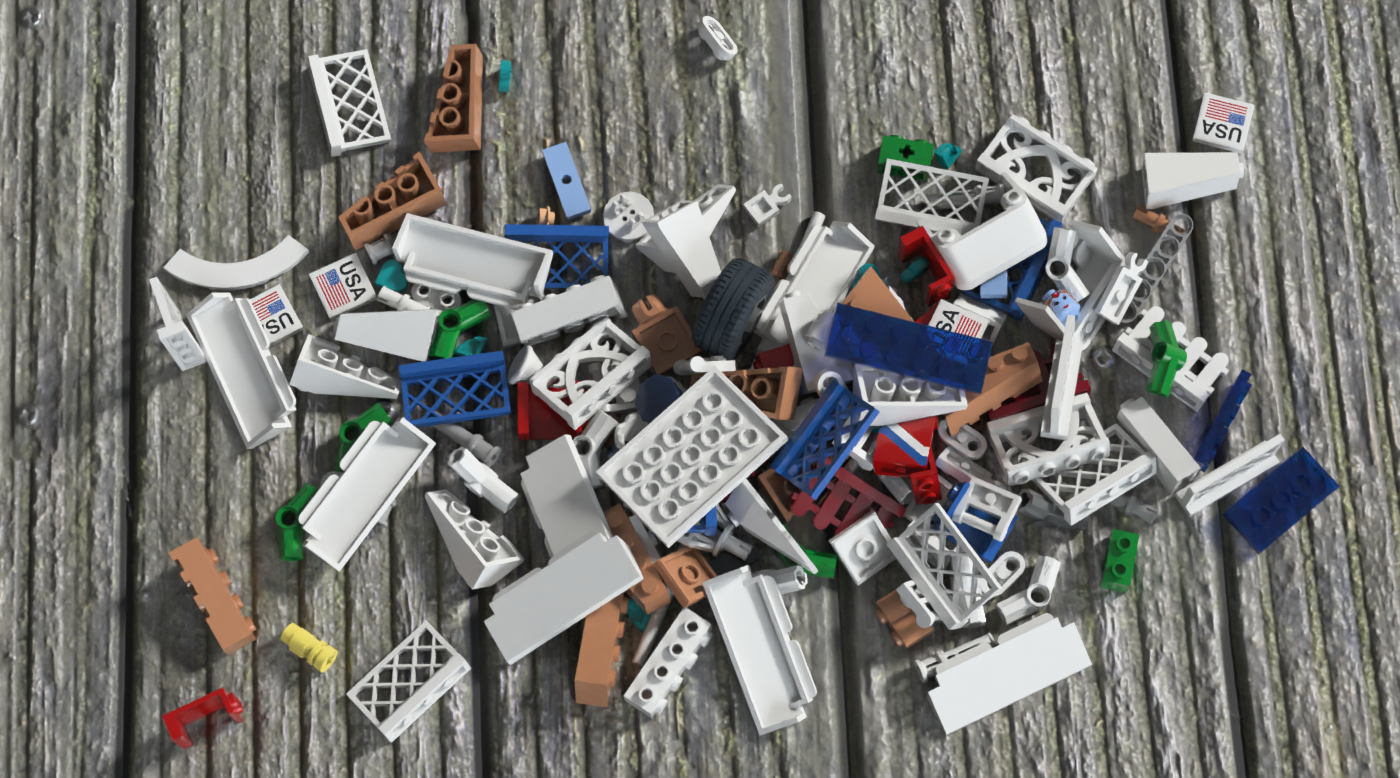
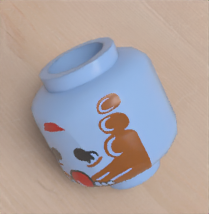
(1062, 304)

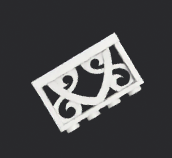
(1044, 145)
(588, 349)
(1043, 462)

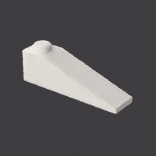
(758, 520)
(475, 550)

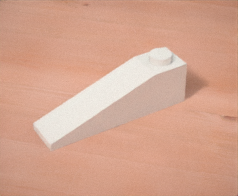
(712, 206)
(328, 371)
(903, 397)

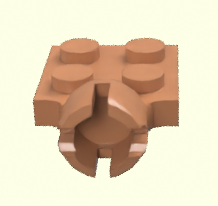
(663, 334)

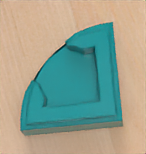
(947, 154)
(471, 347)
(637, 615)

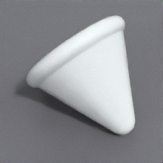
(524, 366)

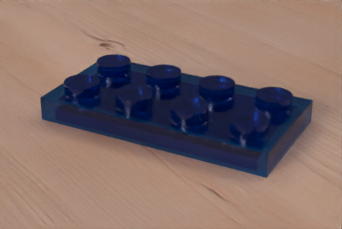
(1223, 418)
(1280, 500)

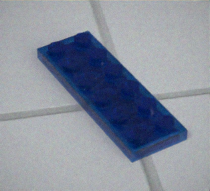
(908, 348)

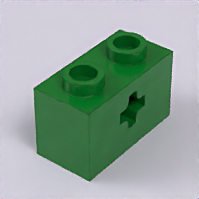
(896, 146)
(1119, 561)

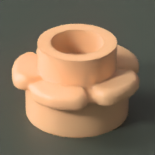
(545, 217)

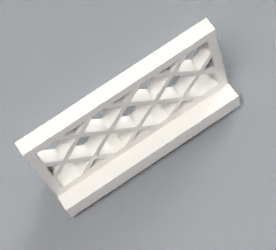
(329, 111)
(933, 222)
(176, 335)
(1062, 385)
(1230, 476)
(1107, 485)
(926, 579)
(427, 692)

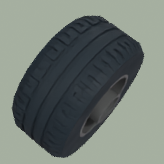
(732, 309)

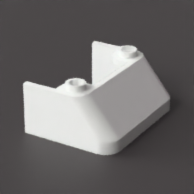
(993, 244)
(1096, 263)

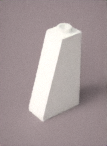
(1188, 176)
(685, 245)
(798, 316)
(394, 332)
(1173, 463)

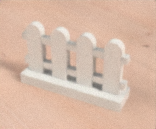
(1186, 386)

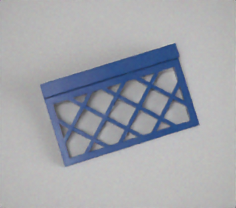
(563, 234)
(1029, 281)
(457, 369)
(815, 432)

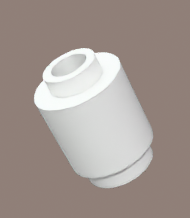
(819, 331)

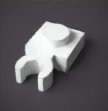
(764, 206)

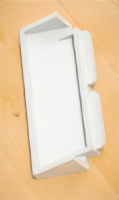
(471, 260)
(823, 268)
(243, 366)
(371, 479)
(562, 495)
(561, 593)
(758, 643)
(996, 677)

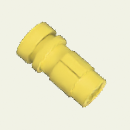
(306, 645)

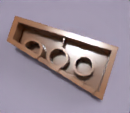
(459, 103)
(1006, 376)
(651, 591)
(214, 595)
(599, 652)

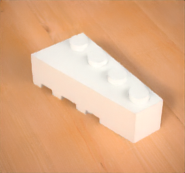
(568, 310)

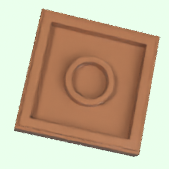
(684, 574)

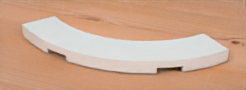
(240, 274)

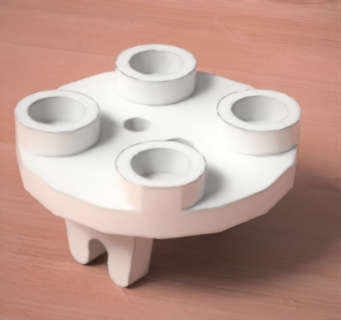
(619, 208)

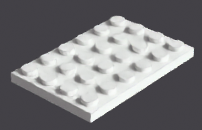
(691, 456)

